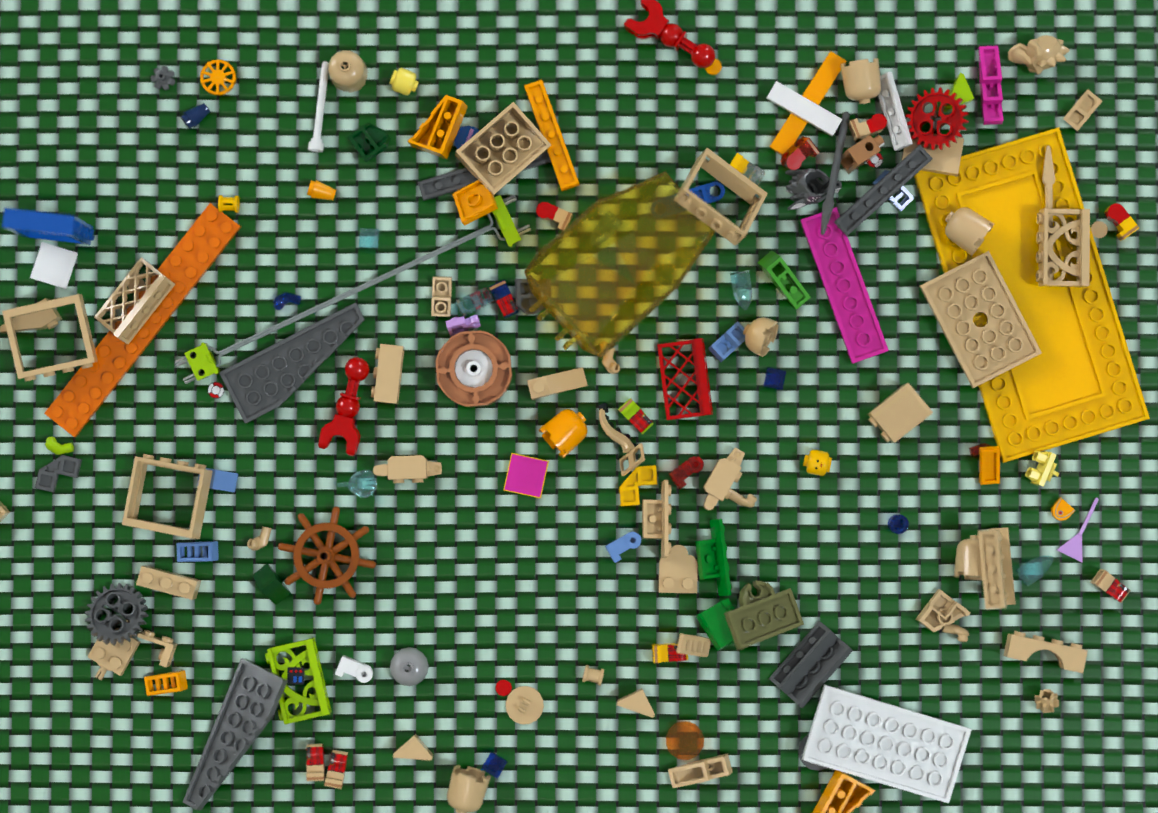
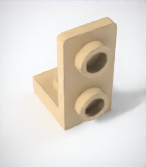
(166, 655)

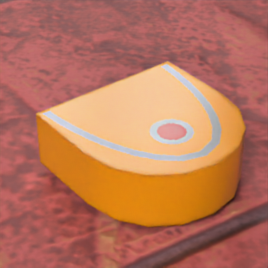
(1061, 510)

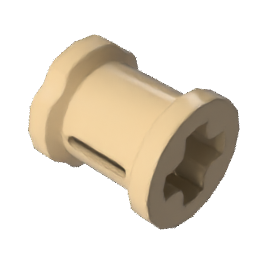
(593, 675)

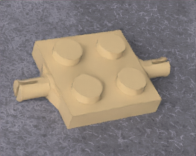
(113, 657)

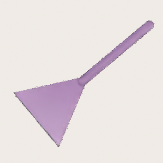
(1073, 547)

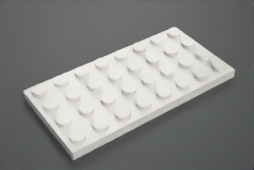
(886, 744)

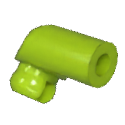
(58, 449)

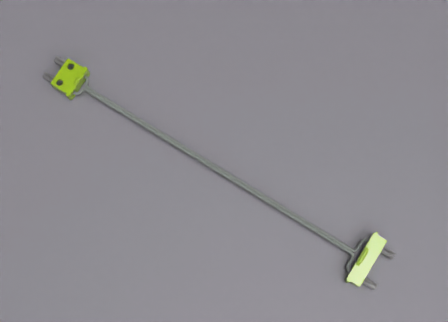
(205, 360)

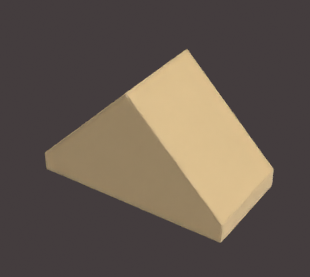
(637, 702)
(414, 749)

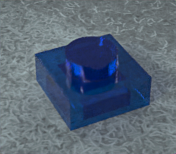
(774, 378)
(494, 764)

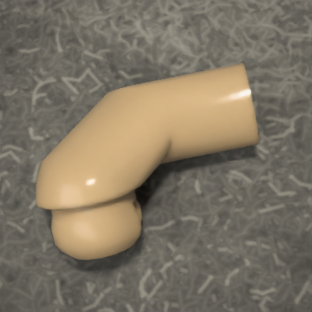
(742, 501)
(260, 541)

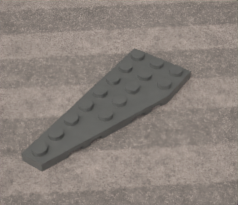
(278, 371)

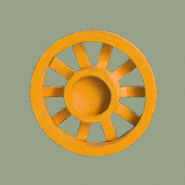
(217, 77)

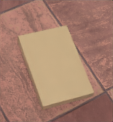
(944, 161)

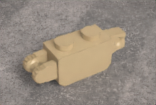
(408, 467)
(722, 477)

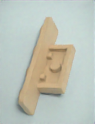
(655, 519)

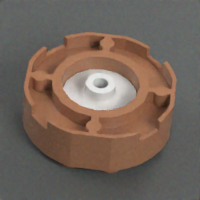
(470, 350)

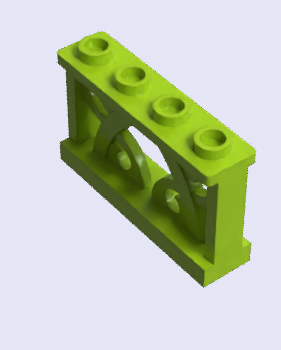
(320, 698)

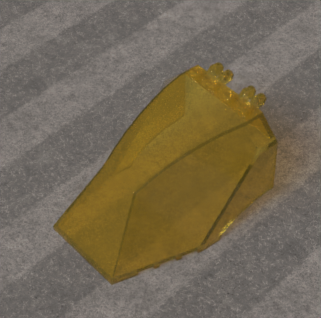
(616, 263)

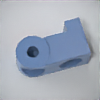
(628, 541)

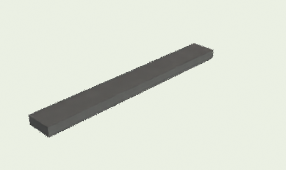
(461, 178)

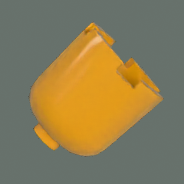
(565, 431)

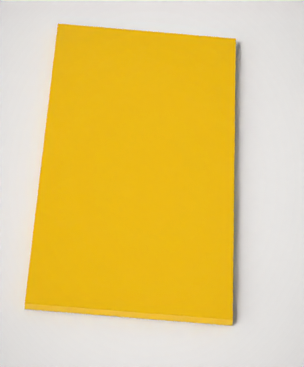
(1085, 370)

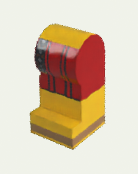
(1122, 220)
(666, 653)

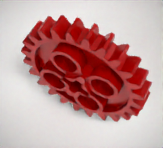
(954, 119)

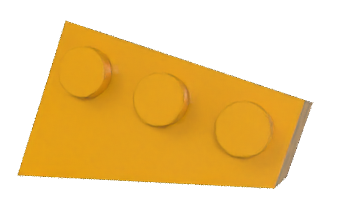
(441, 127)
(842, 794)

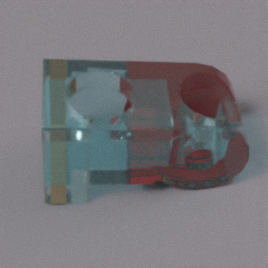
(474, 302)

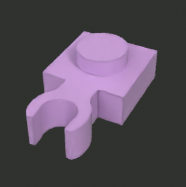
(460, 324)

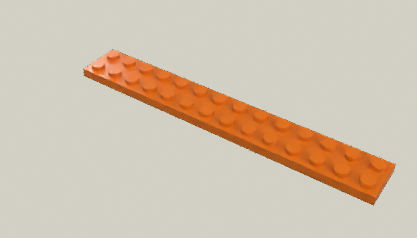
(185, 268)

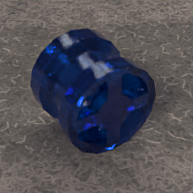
(895, 522)

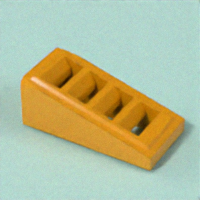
(177, 678)

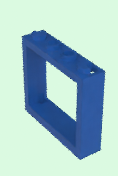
(48, 226)

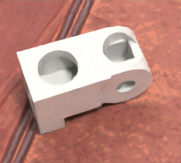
(355, 668)

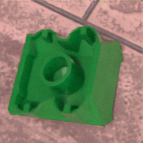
(716, 625)

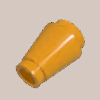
(320, 191)

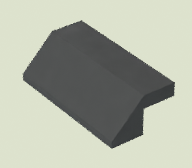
(810, 664)

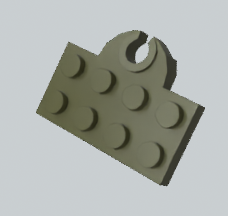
(762, 614)

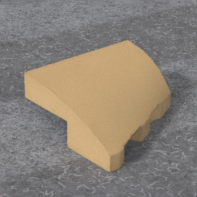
(941, 611)

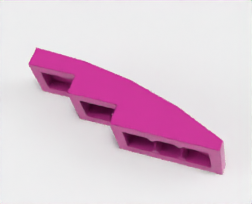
(990, 85)

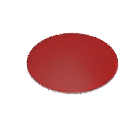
(503, 687)

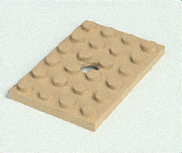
(1004, 338)

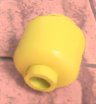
(403, 81)

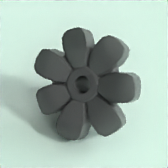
(163, 78)

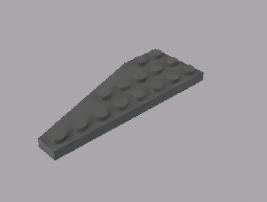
(241, 719)

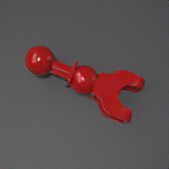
(671, 35)
(347, 408)

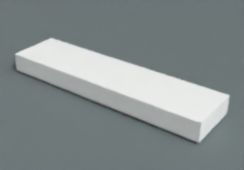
(804, 108)
(894, 113)

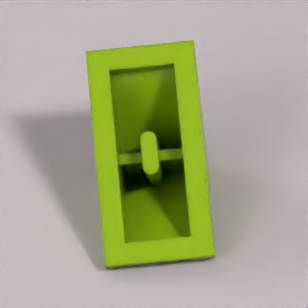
(962, 90)

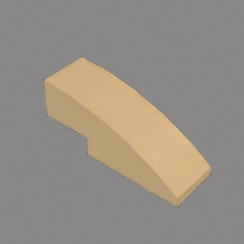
(700, 771)

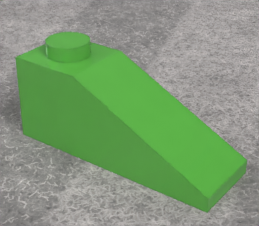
(784, 279)

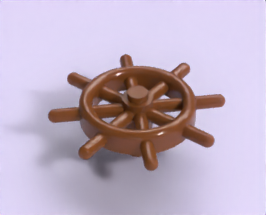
(326, 555)

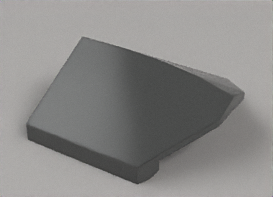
(524, 297)

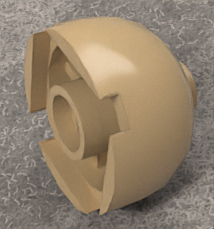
(760, 334)

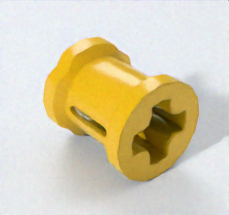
(225, 207)

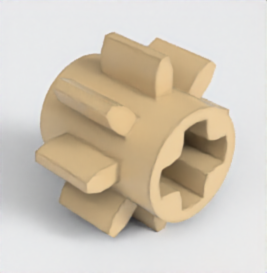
(1046, 701)

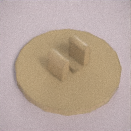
(524, 705)

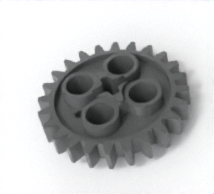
(127, 599)

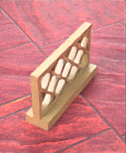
(142, 308)

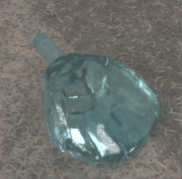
(361, 483)

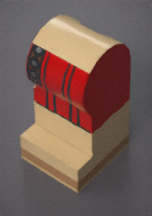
(868, 127)
(550, 212)
(1110, 585)
(315, 763)
(336, 769)

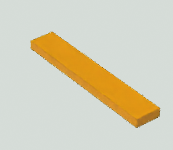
(815, 92)
(550, 130)

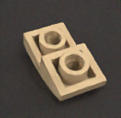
(441, 296)

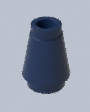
(195, 115)

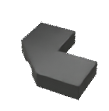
(49, 474)

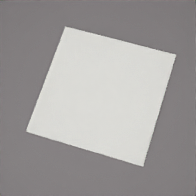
(54, 265)

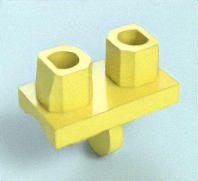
(1044, 470)

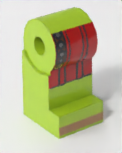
(635, 416)

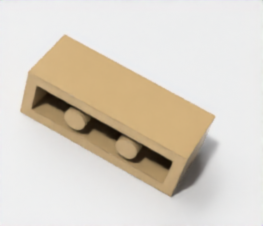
(388, 373)
(168, 582)

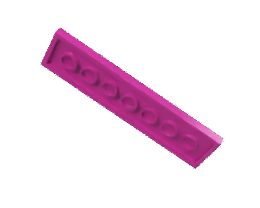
(844, 288)

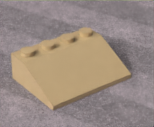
(502, 148)

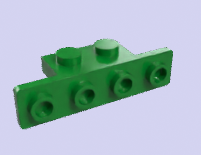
(713, 558)

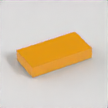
(989, 465)

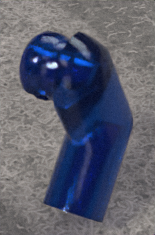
(284, 298)

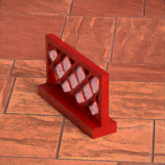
(702, 378)

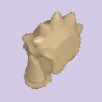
(1039, 54)

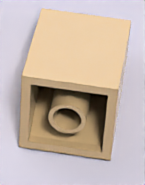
(899, 413)

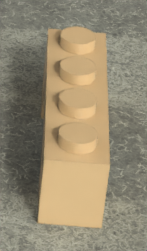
(1022, 647)

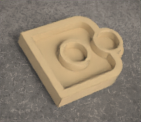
(678, 572)

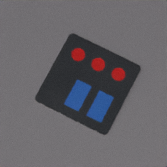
(295, 675)

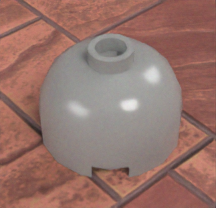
(417, 670)

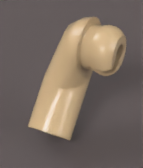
(609, 363)
(956, 629)

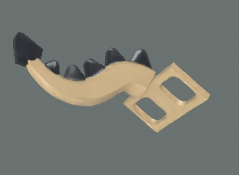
(622, 439)

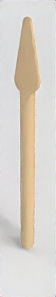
(1048, 180)

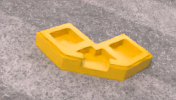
(640, 476)

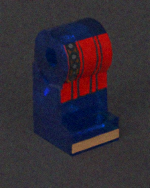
(504, 299)

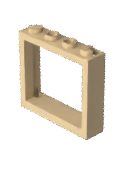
(734, 181)
(50, 370)
(135, 494)

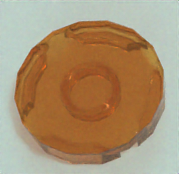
(684, 740)

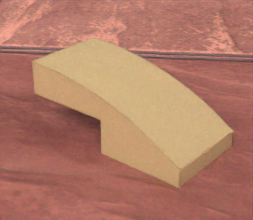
(1082, 109)

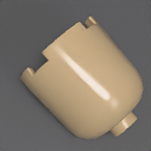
(347, 79)
(861, 80)
(967, 229)
(968, 559)
(467, 789)

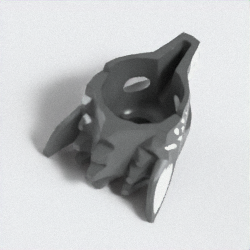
(807, 187)

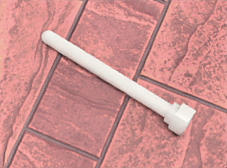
(316, 144)

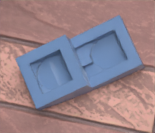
(728, 342)

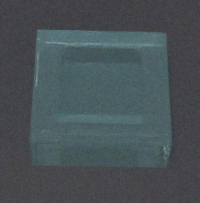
(369, 238)

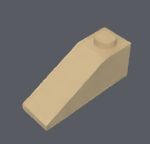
(35, 321)
(557, 383)

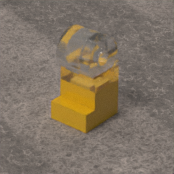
(748, 169)

